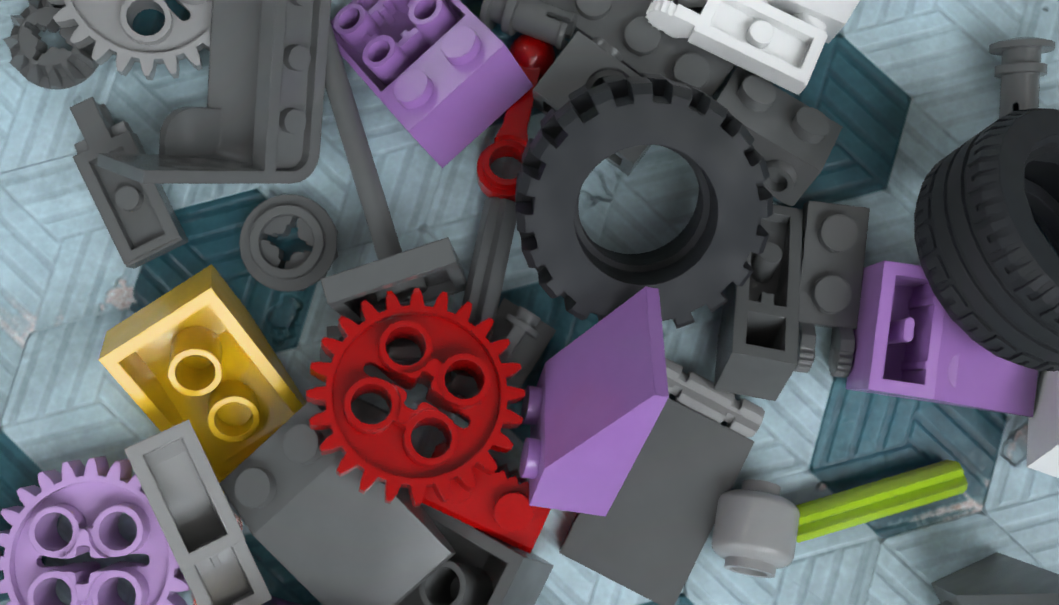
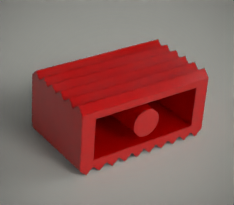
(494, 506)

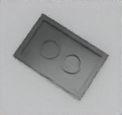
(662, 507)

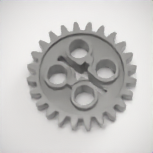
(111, 28)

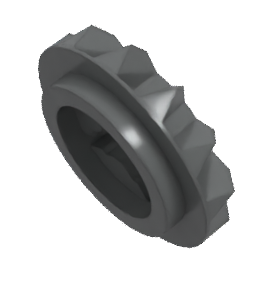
(57, 66)
(277, 218)

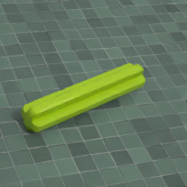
(880, 499)

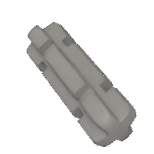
(716, 405)

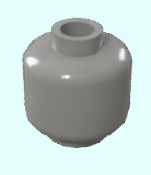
(755, 529)

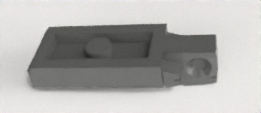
(133, 212)

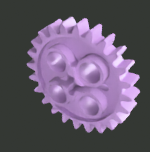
(93, 503)

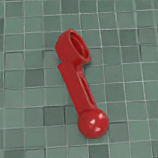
(534, 59)

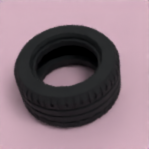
(983, 241)

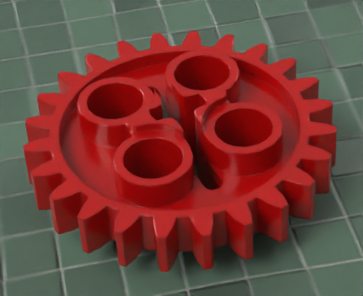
(385, 448)

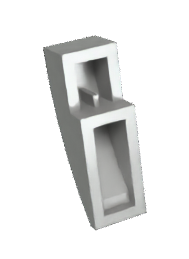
(197, 518)

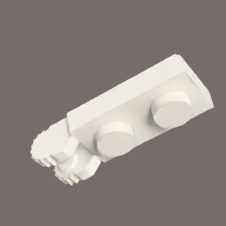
(747, 36)

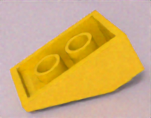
(203, 362)

